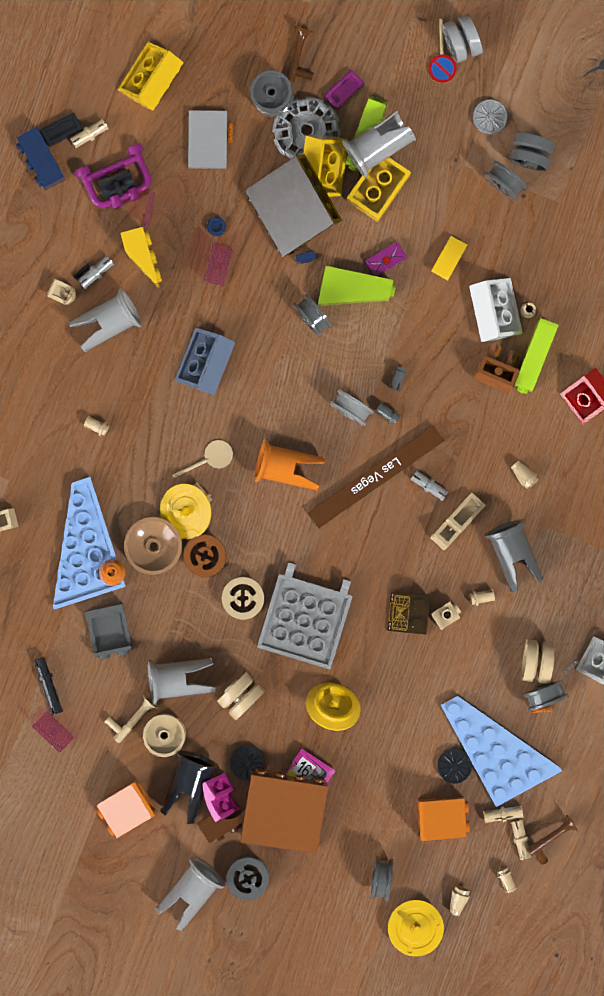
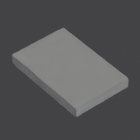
(207, 140)

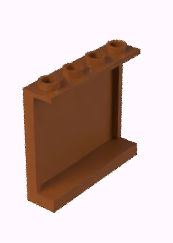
(284, 811)

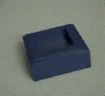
(305, 257)

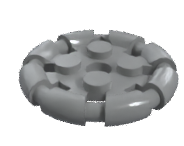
(302, 119)

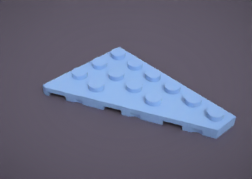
(83, 548)
(499, 757)

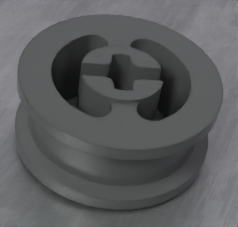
(505, 181)
(312, 315)
(545, 695)
(239, 865)
(382, 879)

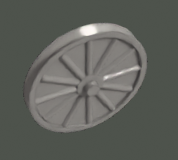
(490, 116)

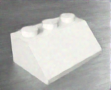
(495, 309)

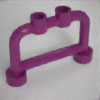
(116, 201)

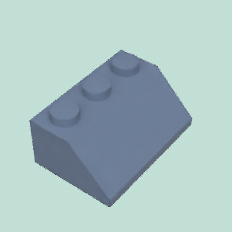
(205, 361)

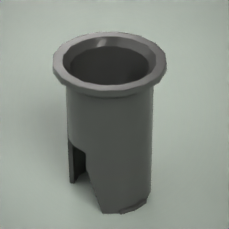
(511, 546)

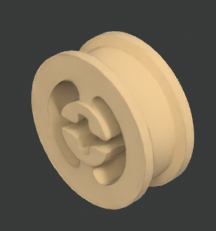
(227, 598)

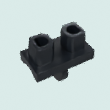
(116, 184)

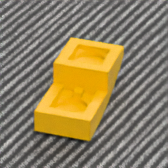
(449, 258)

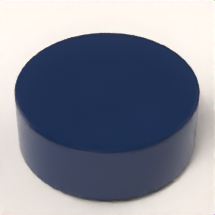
(216, 226)

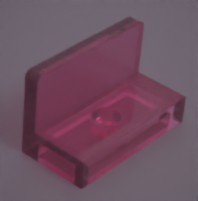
(218, 265)
(53, 732)

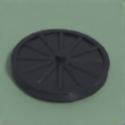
(246, 759)
(454, 766)

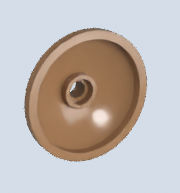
(138, 544)

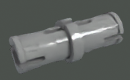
(95, 272)
(429, 485)

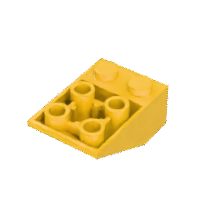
(137, 248)

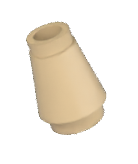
(524, 474)
(459, 898)

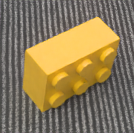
(379, 189)

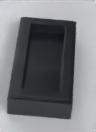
(61, 130)

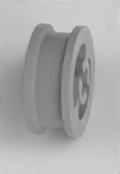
(351, 407)

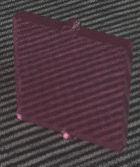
(149, 210)

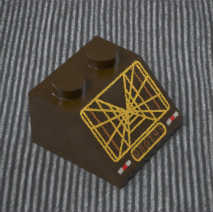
(408, 613)

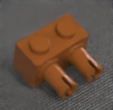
(495, 373)

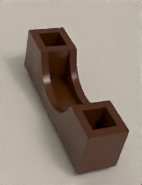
(215, 831)

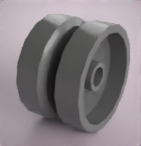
(271, 82)
(532, 152)

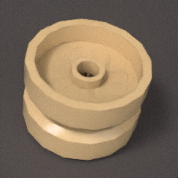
(540, 662)
(240, 696)
(164, 723)

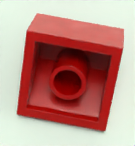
(586, 396)

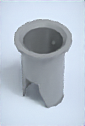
(378, 143)
(113, 316)
(169, 679)
(194, 888)

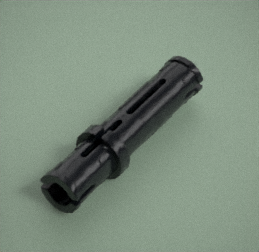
(45, 678)

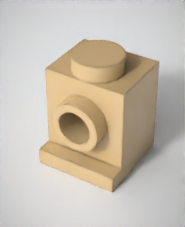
(438, 615)

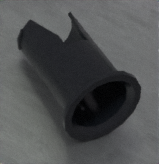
(189, 779)

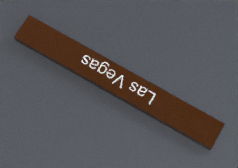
(376, 476)

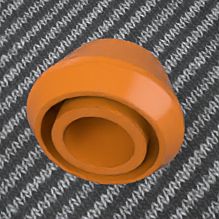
(116, 577)

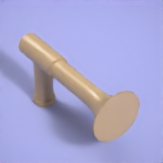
(123, 731)

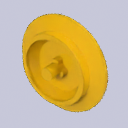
(186, 510)
(333, 706)
(415, 928)

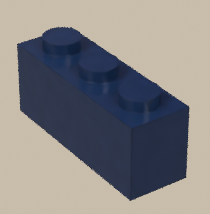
(40, 159)

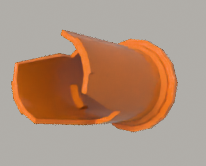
(279, 464)

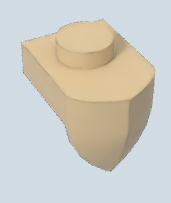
(61, 292)

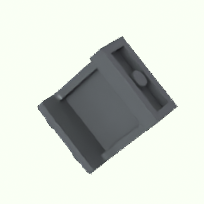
(109, 631)

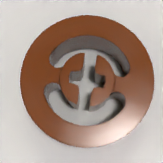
(199, 569)

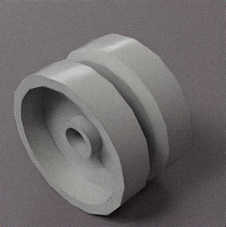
(462, 38)

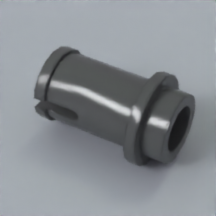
(397, 378)
(387, 413)

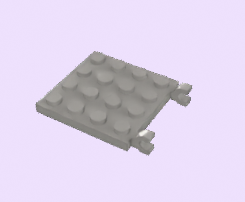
(305, 620)

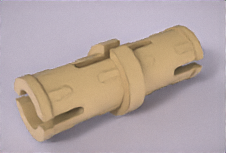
(89, 133)
(503, 814)
(520, 839)

